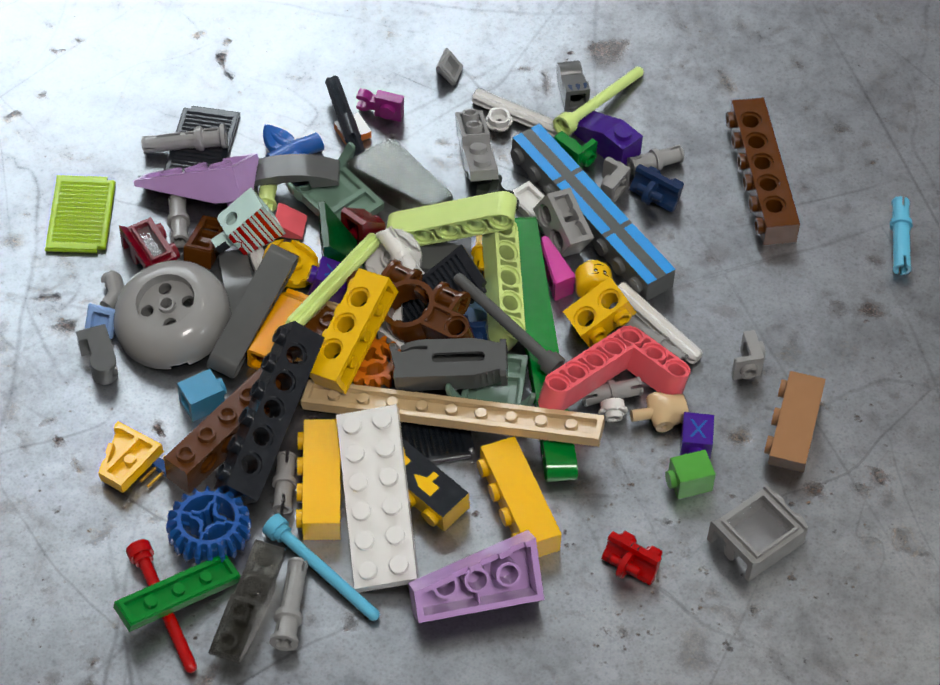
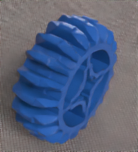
(198, 513)

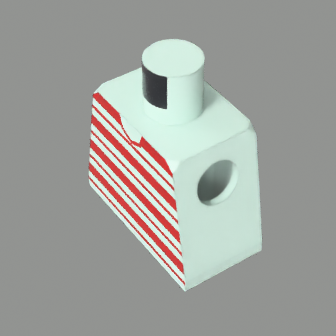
(247, 224)

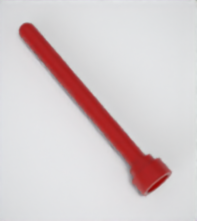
(141, 554)

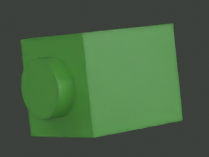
(690, 474)

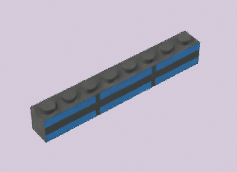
(613, 232)

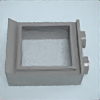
(759, 531)

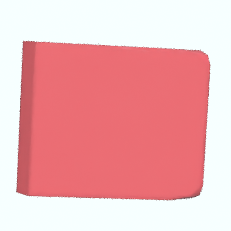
(291, 221)

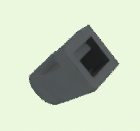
(572, 82)
(102, 356)

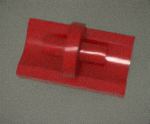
(631, 557)

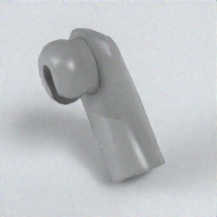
(114, 284)

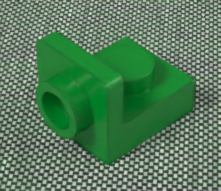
(582, 155)

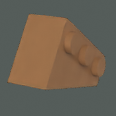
(795, 421)

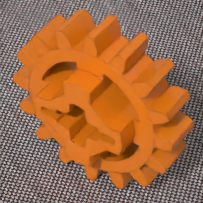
(375, 367)

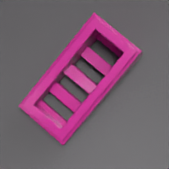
(558, 273)

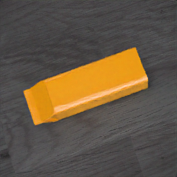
(282, 309)

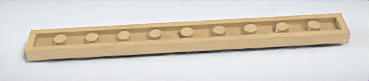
(462, 413)

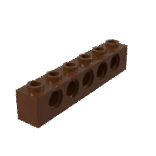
(763, 171)

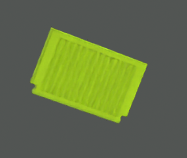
(80, 214)

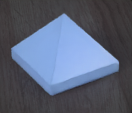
(100, 315)

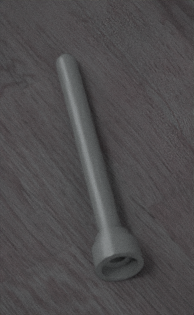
(548, 360)

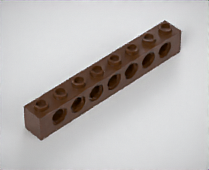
(207, 444)

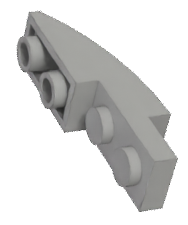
(475, 145)

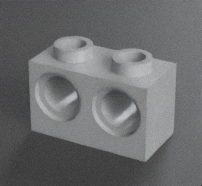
(563, 222)

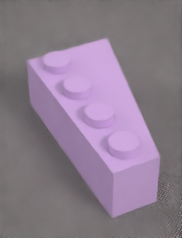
(481, 582)

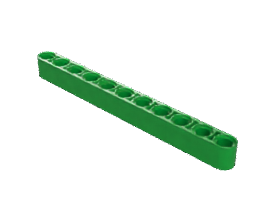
(557, 457)

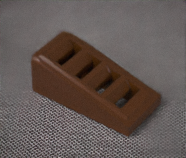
(199, 246)

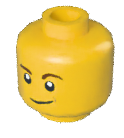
(590, 275)

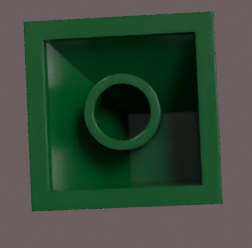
(334, 237)

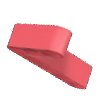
(621, 350)

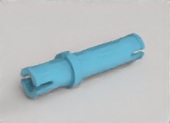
(901, 226)

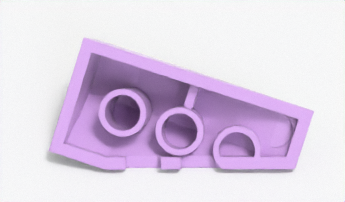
(212, 184)

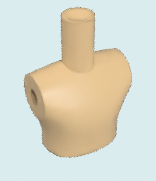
(662, 410)

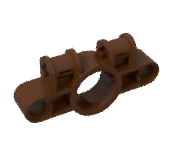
(441, 318)

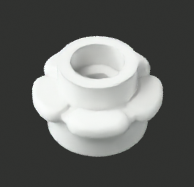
(499, 119)
(613, 409)

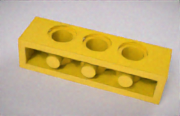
(365, 322)

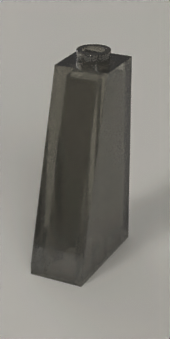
(397, 176)

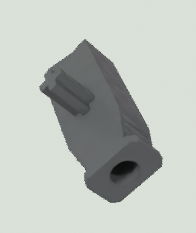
(457, 361)

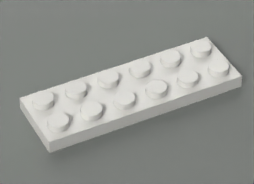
(377, 498)

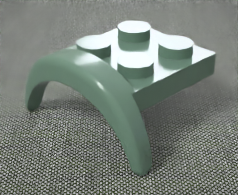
(349, 193)
(496, 392)

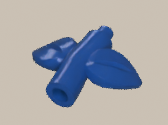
(282, 142)

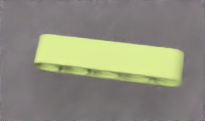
(457, 218)
(503, 280)

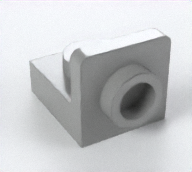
(615, 179)

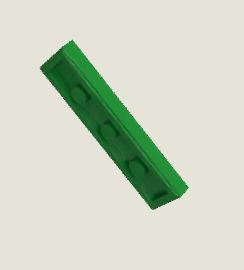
(176, 592)

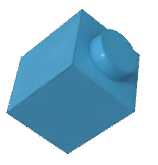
(201, 394)

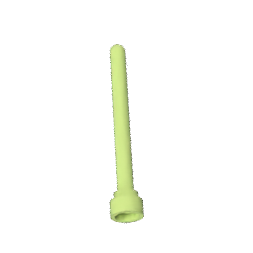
(569, 121)

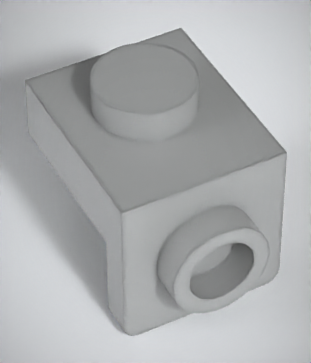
(752, 357)

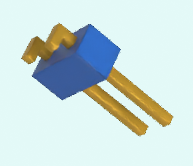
(159, 466)

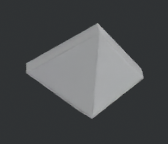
(449, 67)

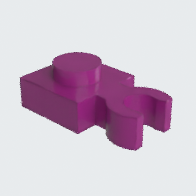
(385, 104)

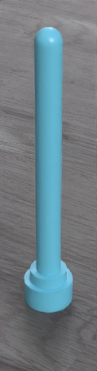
(278, 529)

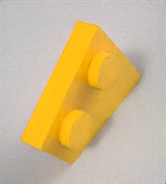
(128, 457)

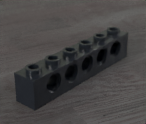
(304, 348)

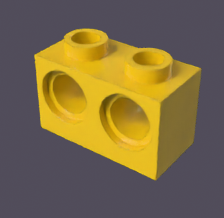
(596, 306)

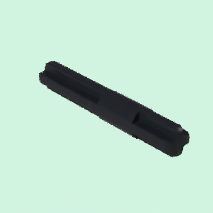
(345, 117)

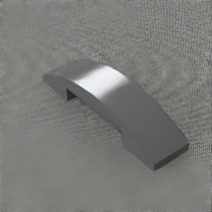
(286, 168)
(235, 275)

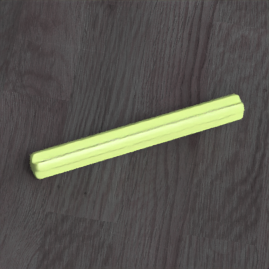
(335, 280)

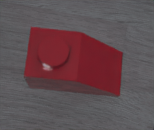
(361, 222)

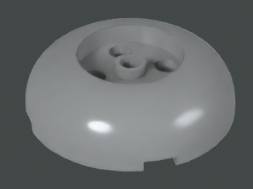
(172, 331)

